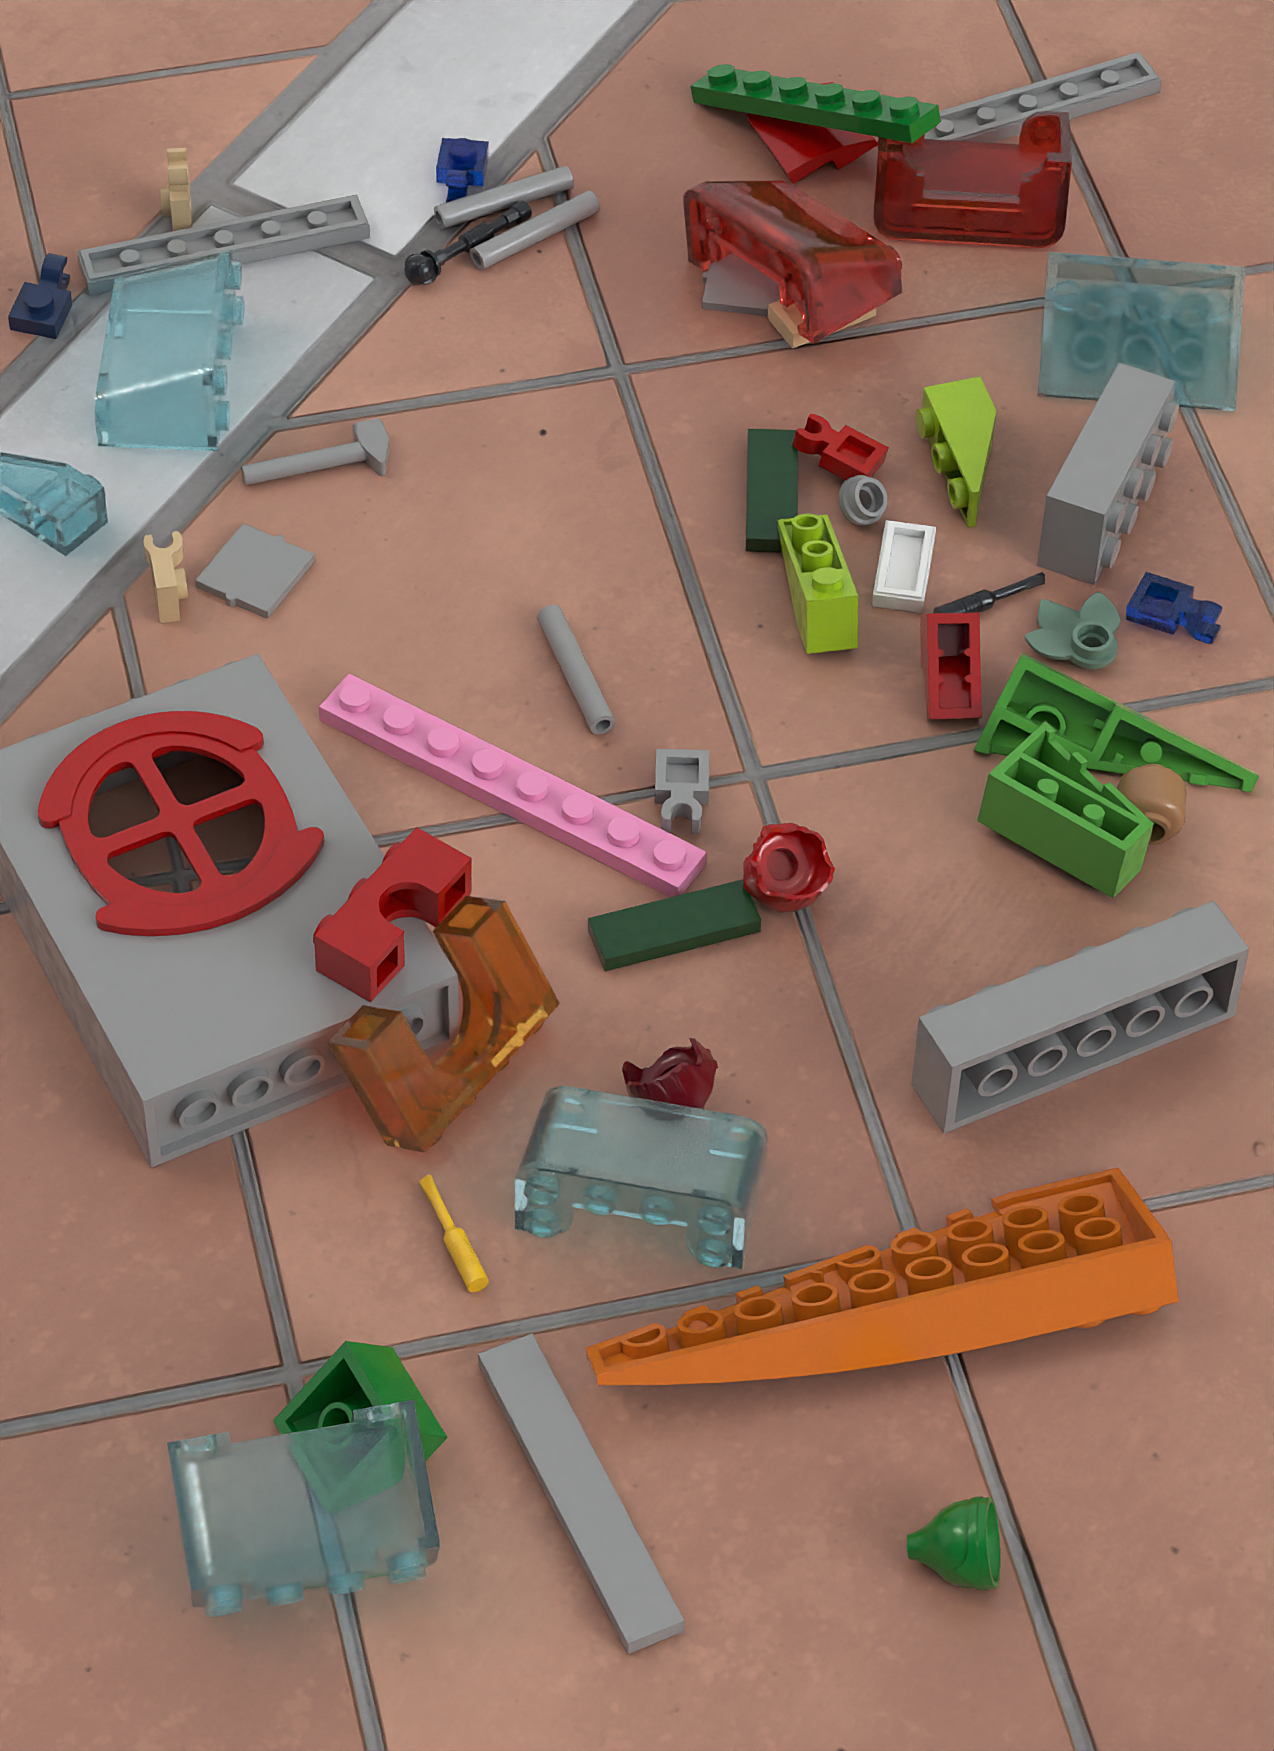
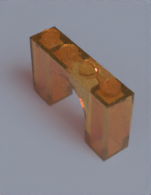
(502, 1007)

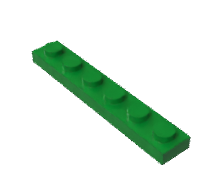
(816, 104)

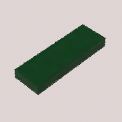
(770, 486)
(673, 925)

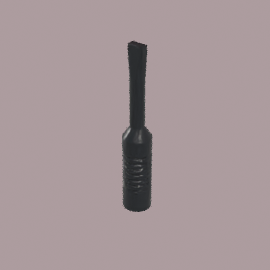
(985, 599)

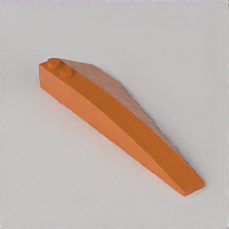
(1028, 1269)

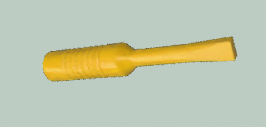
(456, 1241)

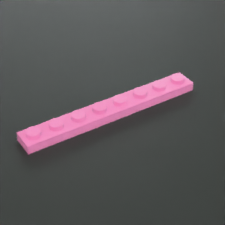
(513, 786)

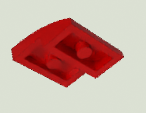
(806, 147)

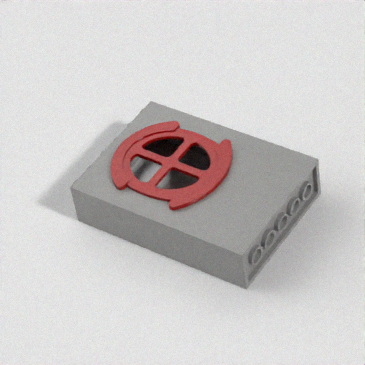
(210, 995)

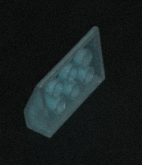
(1142, 314)

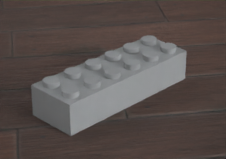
(1078, 1016)

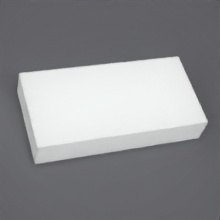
(904, 566)

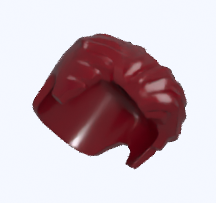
(678, 1077)

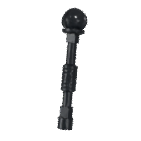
(426, 266)

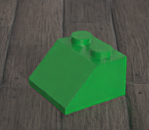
(353, 1380)

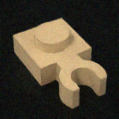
(177, 198)

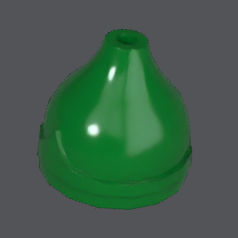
(961, 1544)

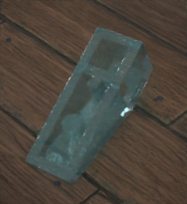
(51, 500)

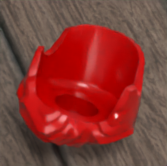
(787, 867)

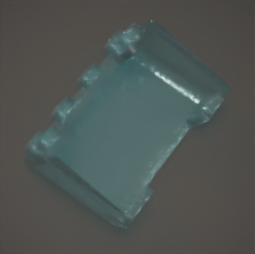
(166, 354)
(643, 1164)
(304, 1510)

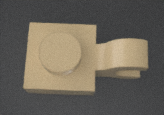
(168, 582)

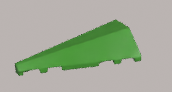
(1099, 729)

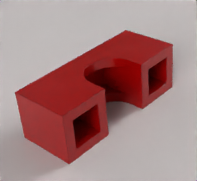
(415, 880)

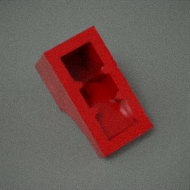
(951, 664)

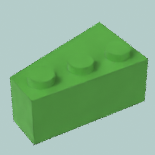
(1065, 814)

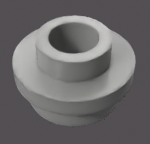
(872, 496)

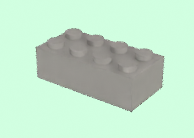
(1108, 474)

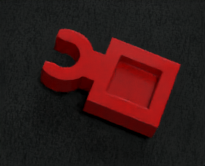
(842, 452)

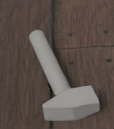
(369, 446)

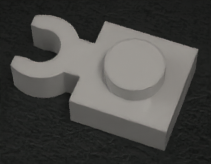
(682, 785)

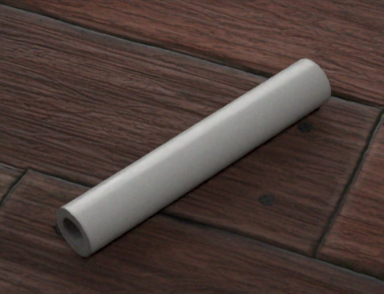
(503, 197)
(534, 230)
(576, 669)

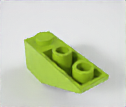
(960, 428)
(819, 584)

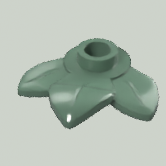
(1076, 635)

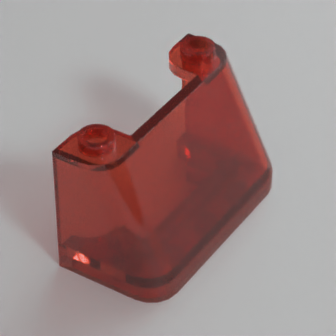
(977, 188)
(814, 254)

